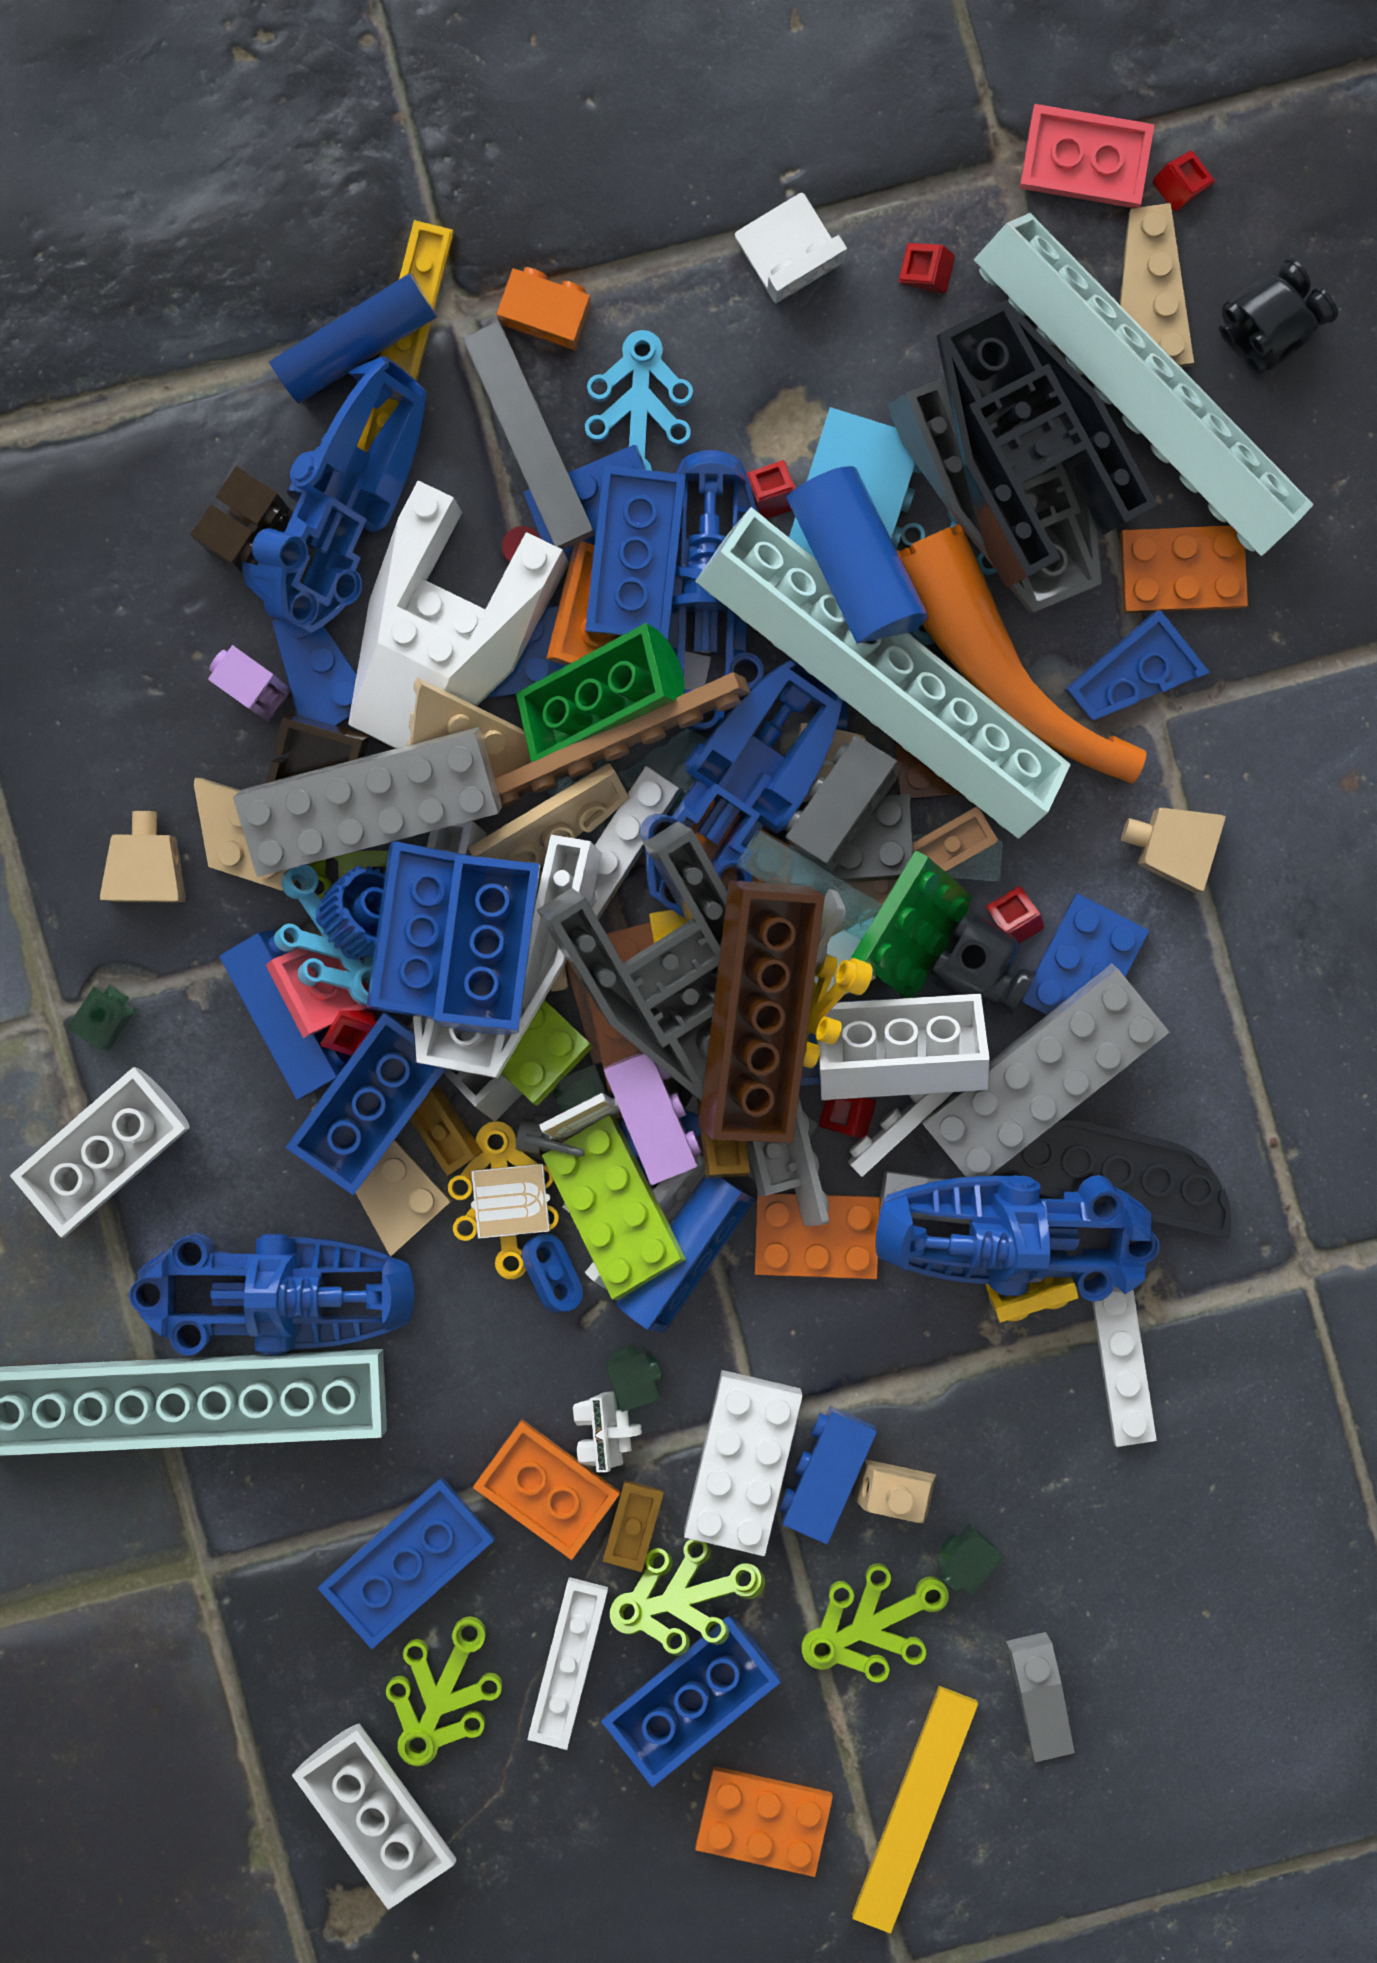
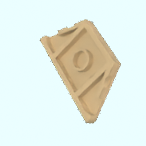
(444, 714)
(224, 835)

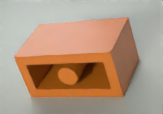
(544, 307)

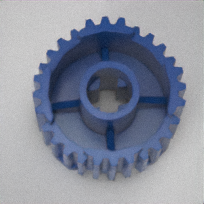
(352, 911)

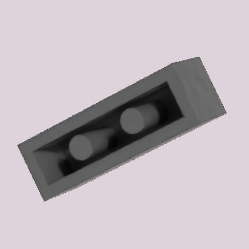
(842, 802)

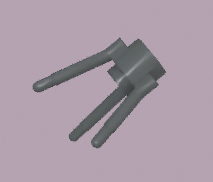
(536, 1143)

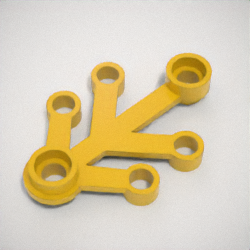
(850, 977)
(498, 1159)

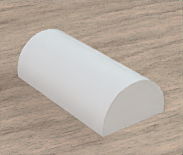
(100, 1151)
(373, 1816)

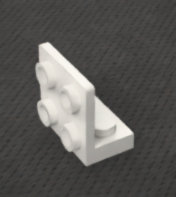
(790, 247)

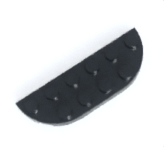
(1158, 1173)

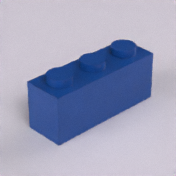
(826, 1474)

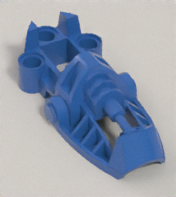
(711, 471)
(337, 497)
(748, 773)
(1018, 1235)
(279, 1294)

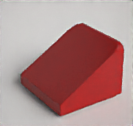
(1183, 180)
(927, 267)
(770, 488)
(1016, 914)
(348, 1031)
(848, 1116)

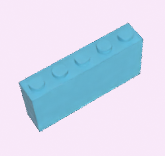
(879, 460)

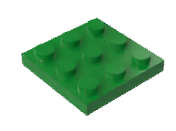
(913, 925)

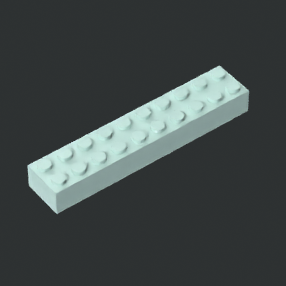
(1142, 383)
(887, 679)
(192, 1402)

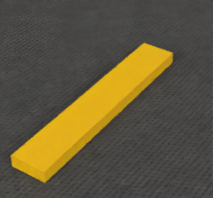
(427, 261)
(914, 1809)

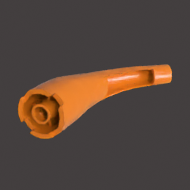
(975, 641)

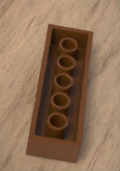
(761, 1011)

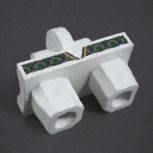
(610, 1432)

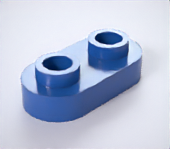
(553, 1272)

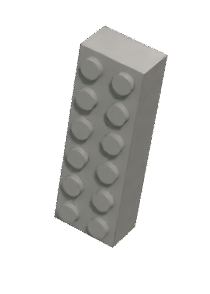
(368, 801)
(1046, 1074)

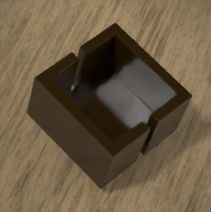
(252, 504)
(313, 746)

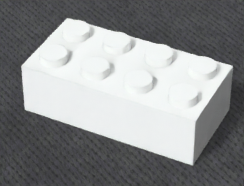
(906, 1048)
(743, 1463)

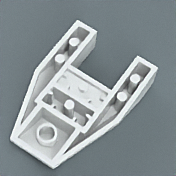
(434, 634)
(567, 866)

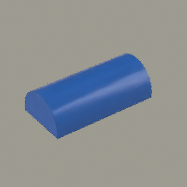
(353, 338)
(857, 555)
(486, 945)
(365, 1105)
(702, 1232)
(691, 1701)

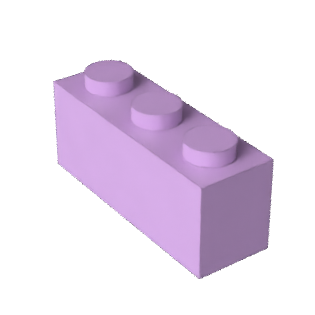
(248, 682)
(653, 1117)

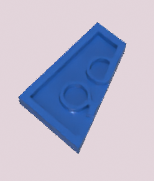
(316, 672)

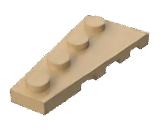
(1153, 281)
(565, 815)
(399, 1197)

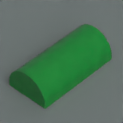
(600, 691)

